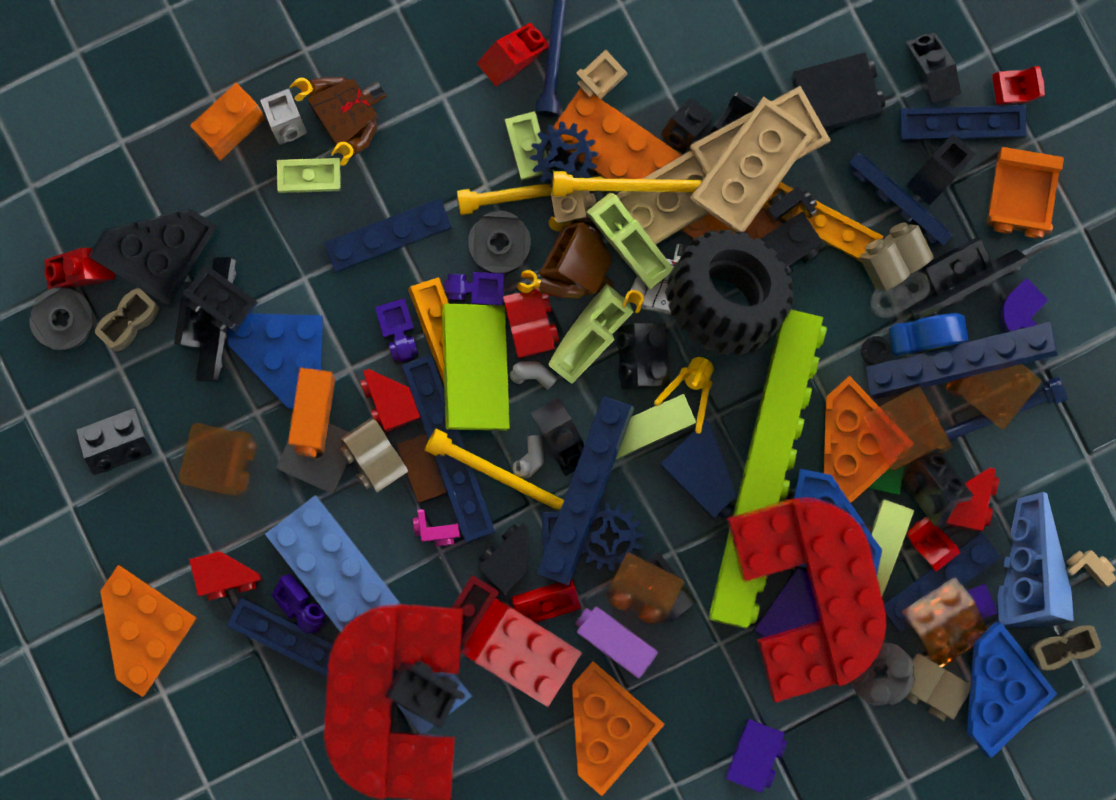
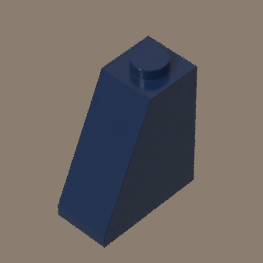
(702, 472)

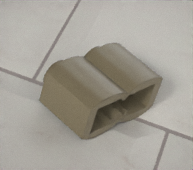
(896, 256)
(121, 326)
(372, 455)
(1057, 651)
(937, 688)

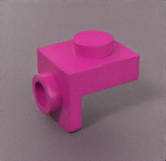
(441, 534)

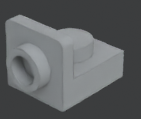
(283, 116)

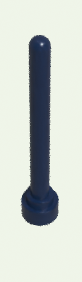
(548, 103)
(1050, 393)

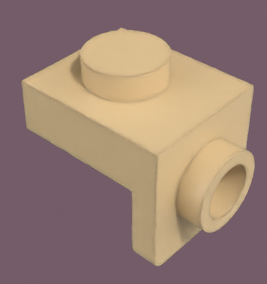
(601, 75)
(573, 206)
(1097, 567)

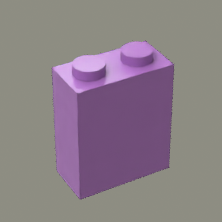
(615, 641)

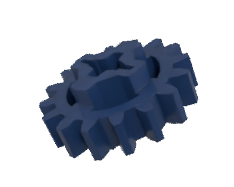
(557, 143)
(623, 537)

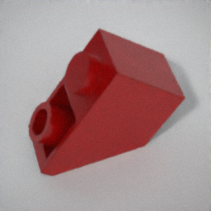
(512, 54)
(75, 270)
(392, 400)
(975, 513)
(219, 573)

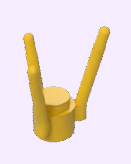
(696, 377)

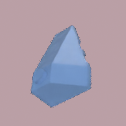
(1036, 576)

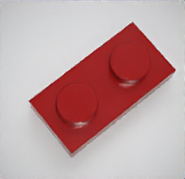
(547, 601)

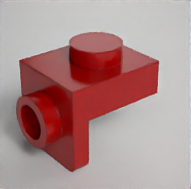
(1018, 86)
(932, 544)

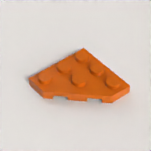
(850, 446)
(141, 629)
(608, 727)

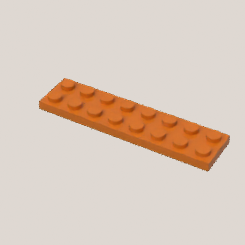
(634, 153)

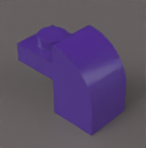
(1021, 306)

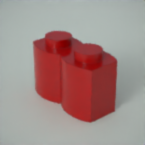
(530, 323)

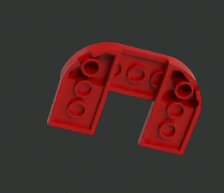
(843, 587)
(360, 715)

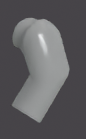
(532, 370)
(532, 460)

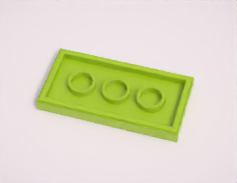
(475, 367)

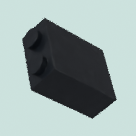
(842, 91)

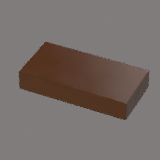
(422, 469)

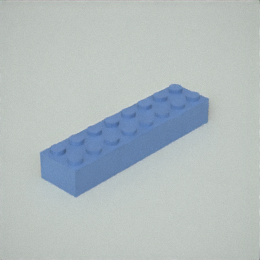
(338, 575)

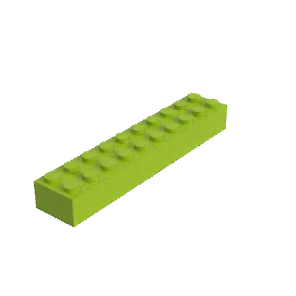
(770, 454)

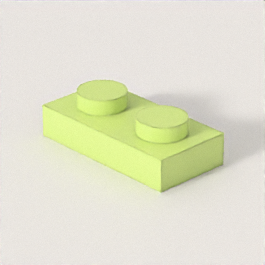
(522, 133)
(308, 175)

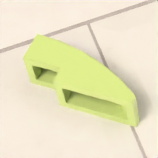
(630, 240)
(590, 334)
(656, 425)
(889, 532)

